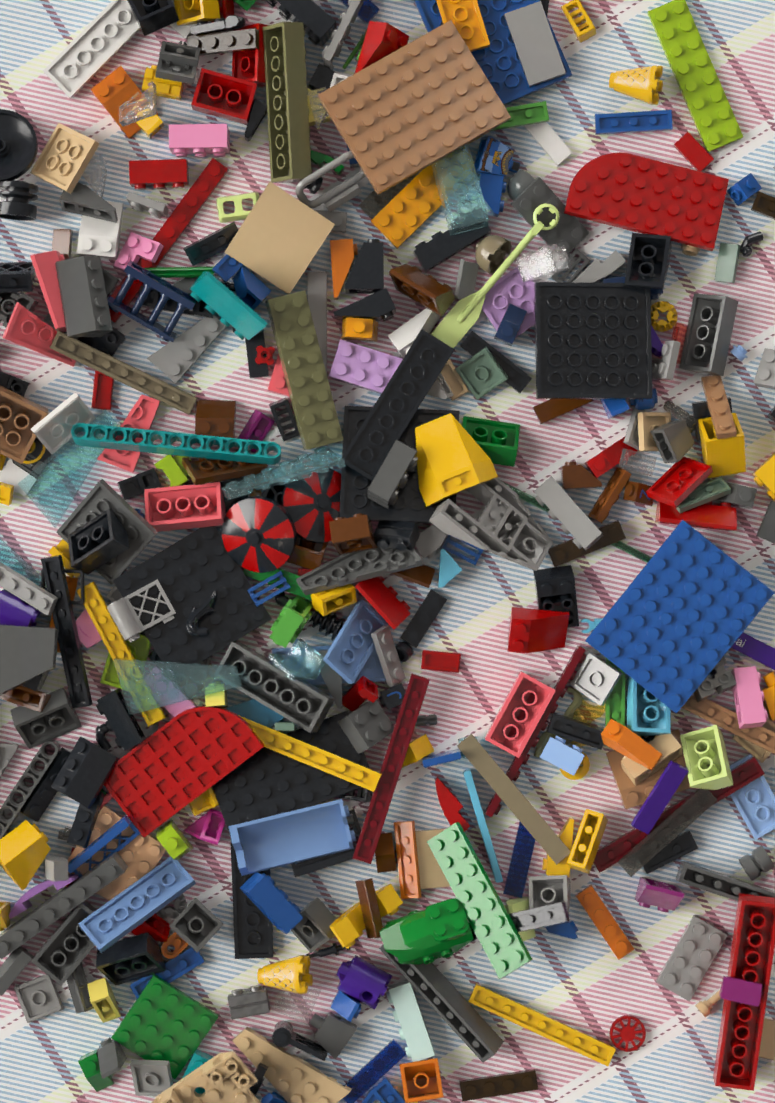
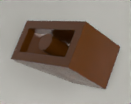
(577, 477)

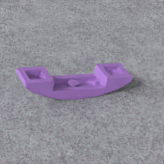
(24, 902)

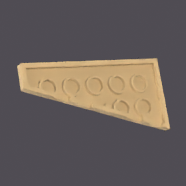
(288, 1073)

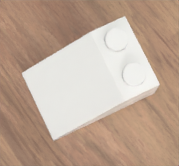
(100, 236)

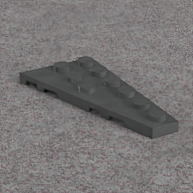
(357, 567)

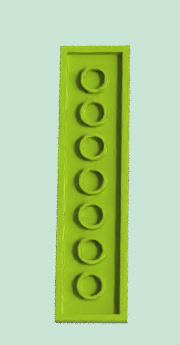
(695, 74)

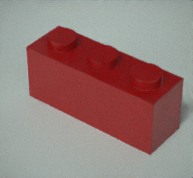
(158, 173)

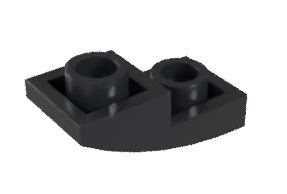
(14, 384)

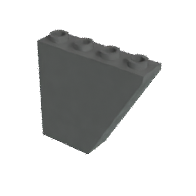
(25, 654)

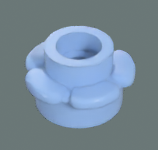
(739, 352)

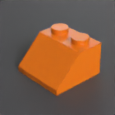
(421, 1080)

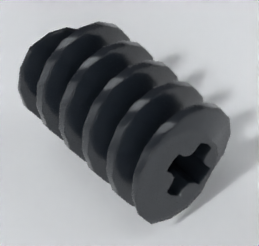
(326, 622)

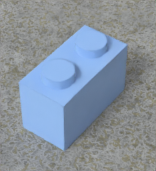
(562, 755)

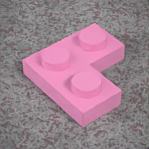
(136, 247)

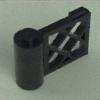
(284, 1035)

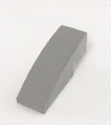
(598, 271)
(56, 868)

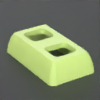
(239, 213)

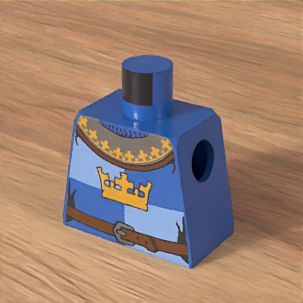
(495, 158)

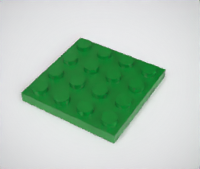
(164, 1025)

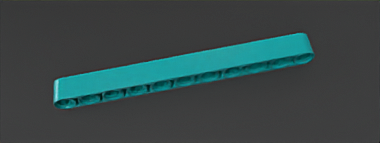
(169, 438)

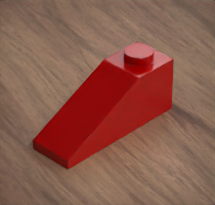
(607, 458)

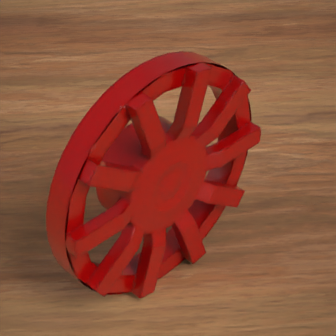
(627, 1033)

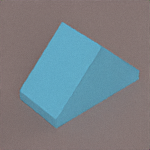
(447, 568)

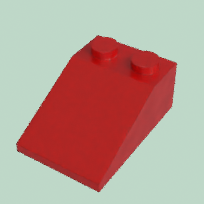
(379, 42)
(536, 630)

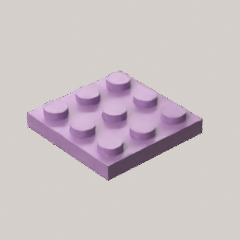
(510, 290)

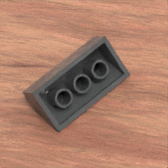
(84, 296)
(708, 334)
(66, 946)

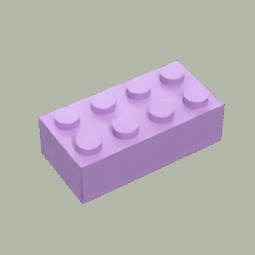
(363, 366)

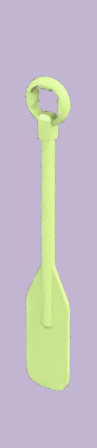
(468, 309)

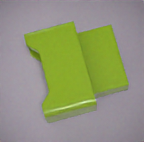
(174, 469)

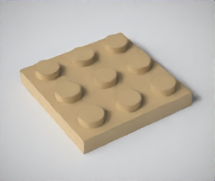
(64, 158)

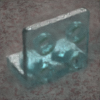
(300, 662)

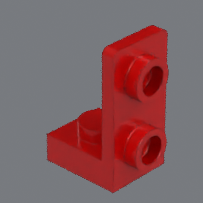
(359, 692)

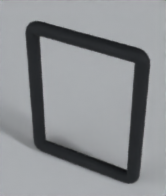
(81, 582)

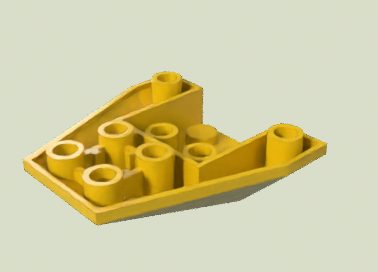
(449, 460)

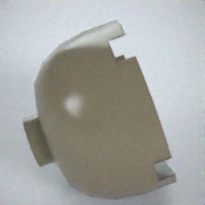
(491, 252)

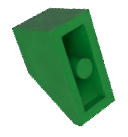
(90, 1066)

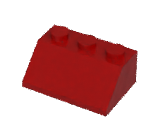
(250, 64)
(224, 96)
(384, 600)

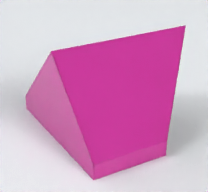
(208, 827)

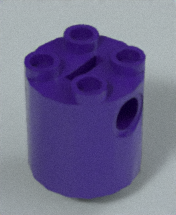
(16, 611)
(363, 981)

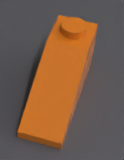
(341, 260)
(630, 744)

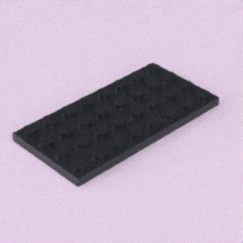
(278, 784)

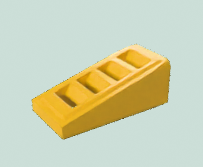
(583, 31)

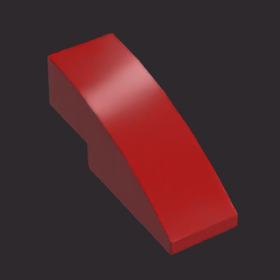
(450, 805)

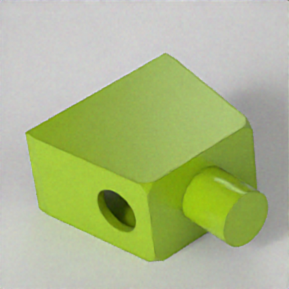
(173, 840)

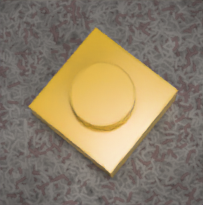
(6, 493)

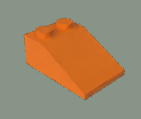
(114, 92)

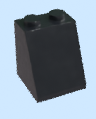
(368, 269)

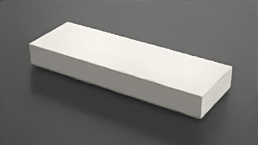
(549, 141)

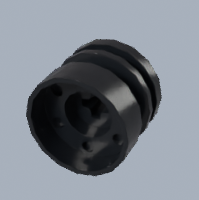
(17, 198)

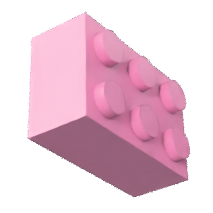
(199, 139)

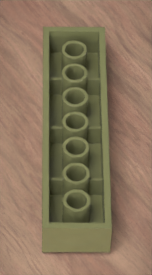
(287, 102)
(304, 370)

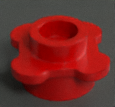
(265, 360)

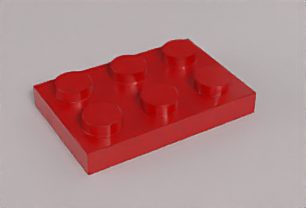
(679, 481)

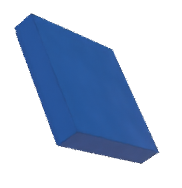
(441, 758)

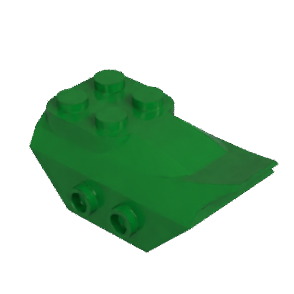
(428, 933)

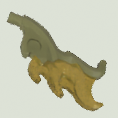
(578, 710)

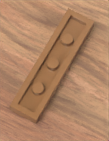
(718, 407)

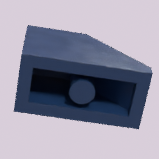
(510, 324)

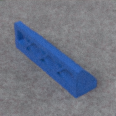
(102, 842)

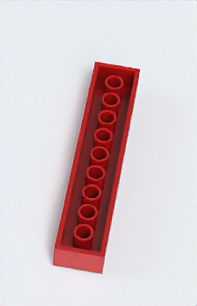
(743, 1023)

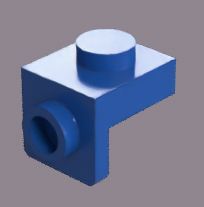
(744, 189)

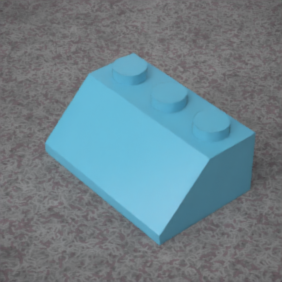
(645, 712)

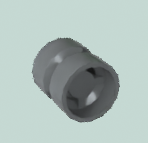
(756, 863)

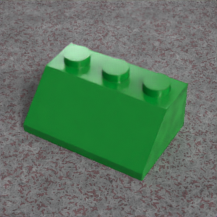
(495, 438)

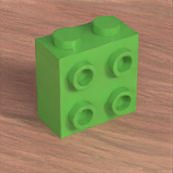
(291, 621)

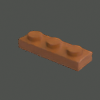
(609, 495)

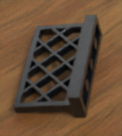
(17, 277)
(329, 860)

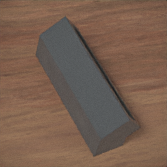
(13, 967)
(79, 990)

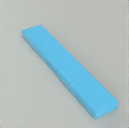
(483, 826)

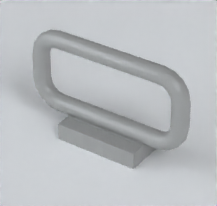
(336, 196)

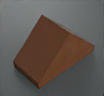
(385, 853)

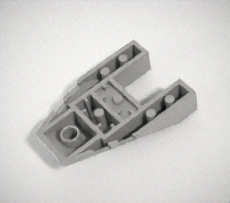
(502, 527)

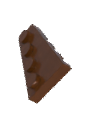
(208, 471)

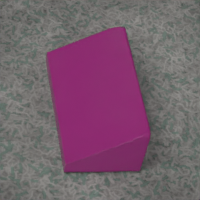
(256, 427)
(741, 991)

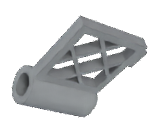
(128, 620)

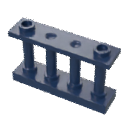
(167, 291)

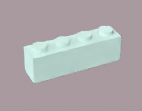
(411, 1020)

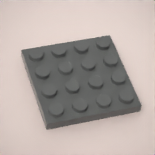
(138, 529)

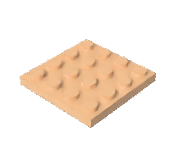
(139, 855)

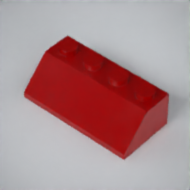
(704, 516)

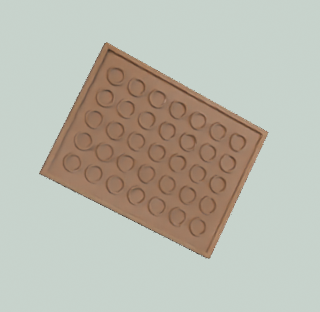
(414, 107)

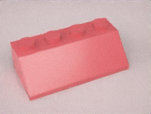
(47, 276)
(185, 506)
(519, 714)

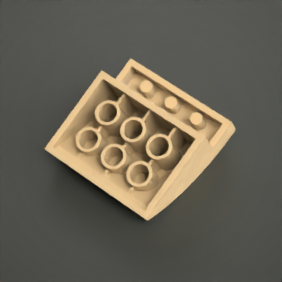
(279, 238)

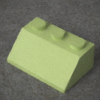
(706, 759)

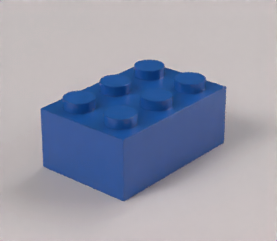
(272, 902)

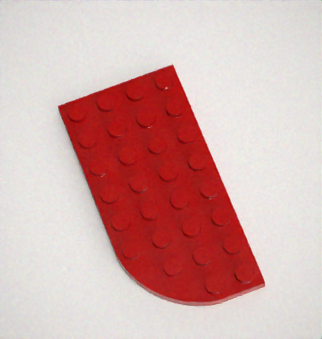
(649, 198)
(180, 764)

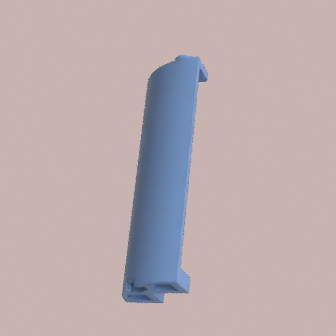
(292, 837)

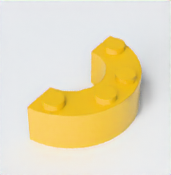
(351, 923)

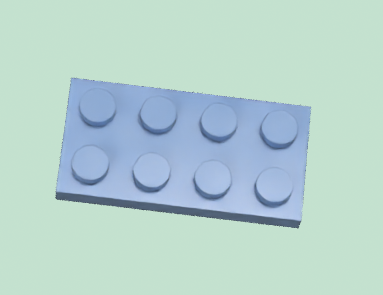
(755, 804)

